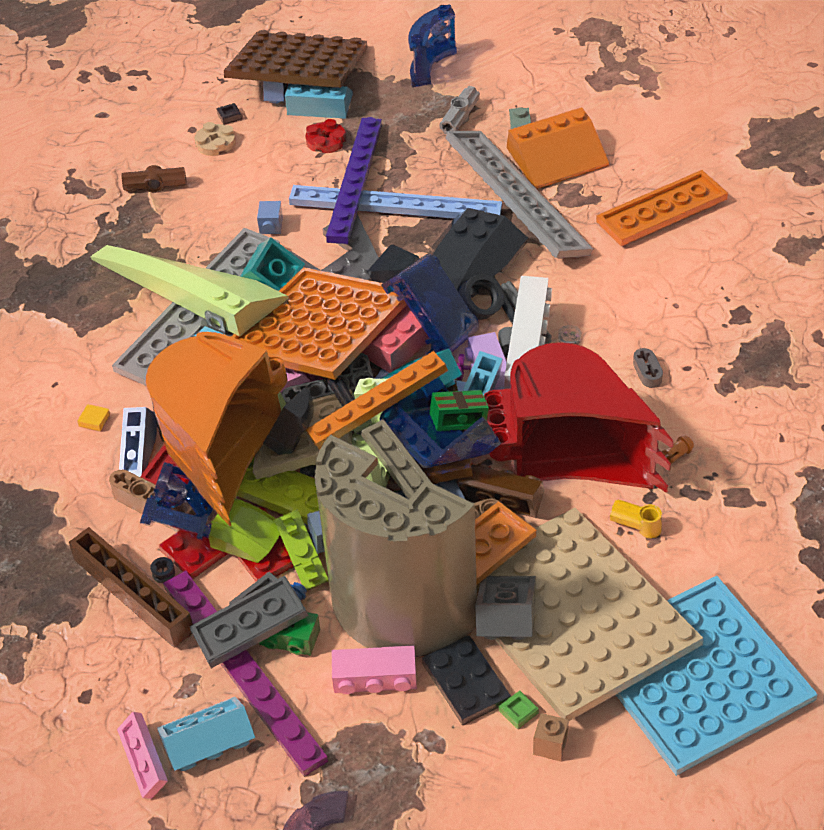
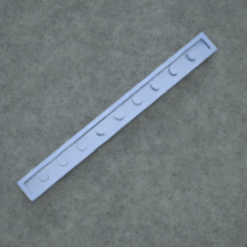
(393, 202)

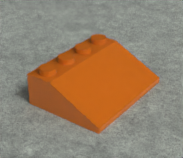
(557, 148)

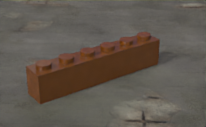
(131, 587)

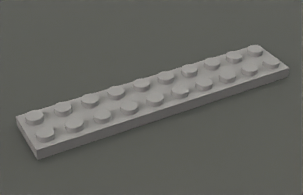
(519, 195)
(178, 322)

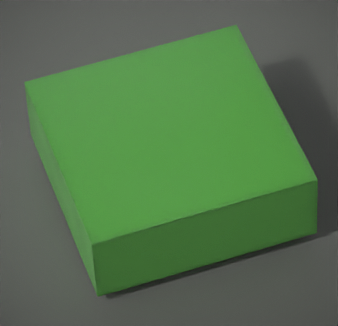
(518, 709)

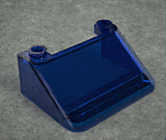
(430, 448)

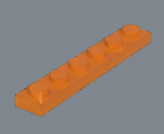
(377, 399)

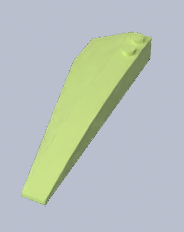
(197, 289)

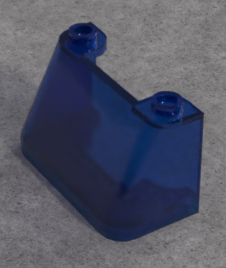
(434, 303)

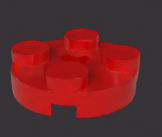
(316, 135)

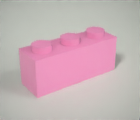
(374, 669)

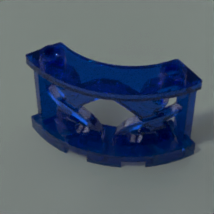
(435, 48)
(158, 507)

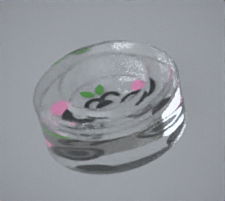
(569, 334)

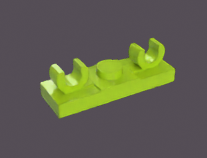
(301, 550)

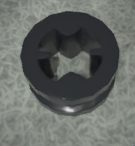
(162, 562)

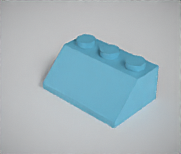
(317, 101)
(206, 734)

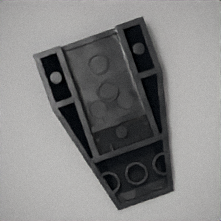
(477, 245)

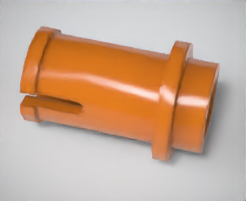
(683, 445)

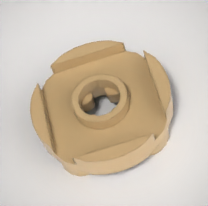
(214, 139)

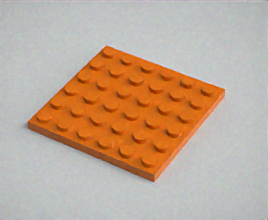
(324, 321)

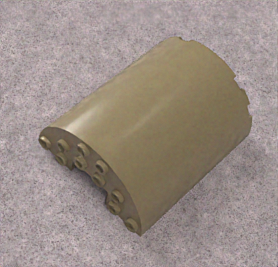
(393, 562)

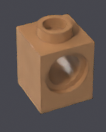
(550, 737)

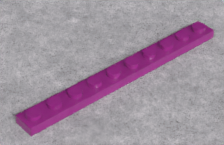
(254, 685)

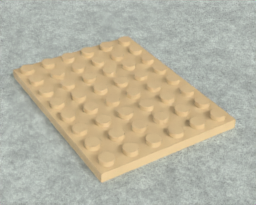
(593, 618)

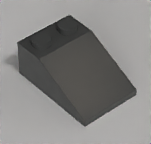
(506, 607)

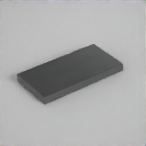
(248, 621)

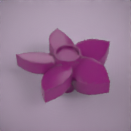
(462, 366)

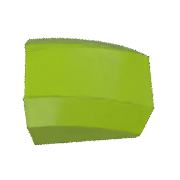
(250, 533)

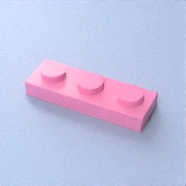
(142, 755)

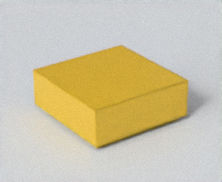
(93, 417)

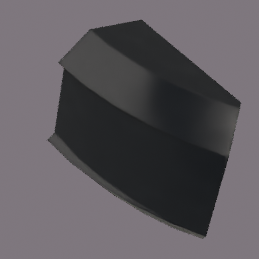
(291, 423)

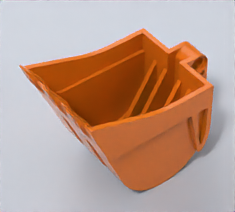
(215, 409)

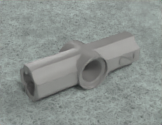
(460, 109)

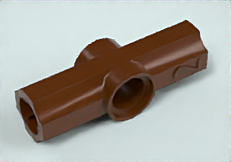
(153, 178)

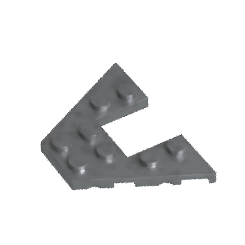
(357, 260)

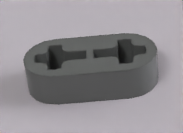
(644, 368)

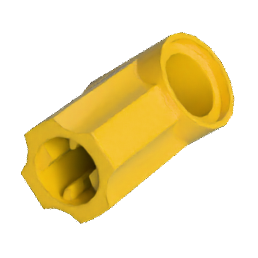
(645, 518)

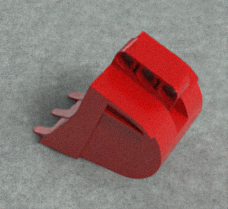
(575, 421)

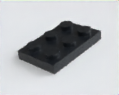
(465, 679)

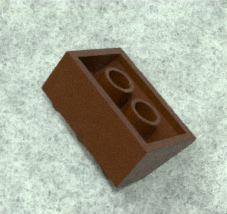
(515, 492)

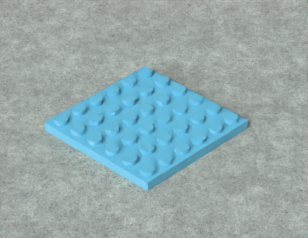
(718, 690)

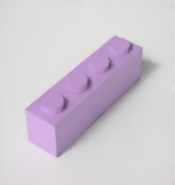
(489, 344)

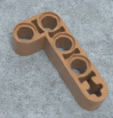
(134, 491)

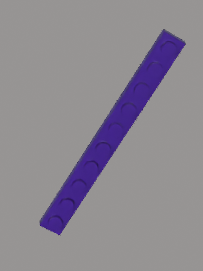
(354, 181)

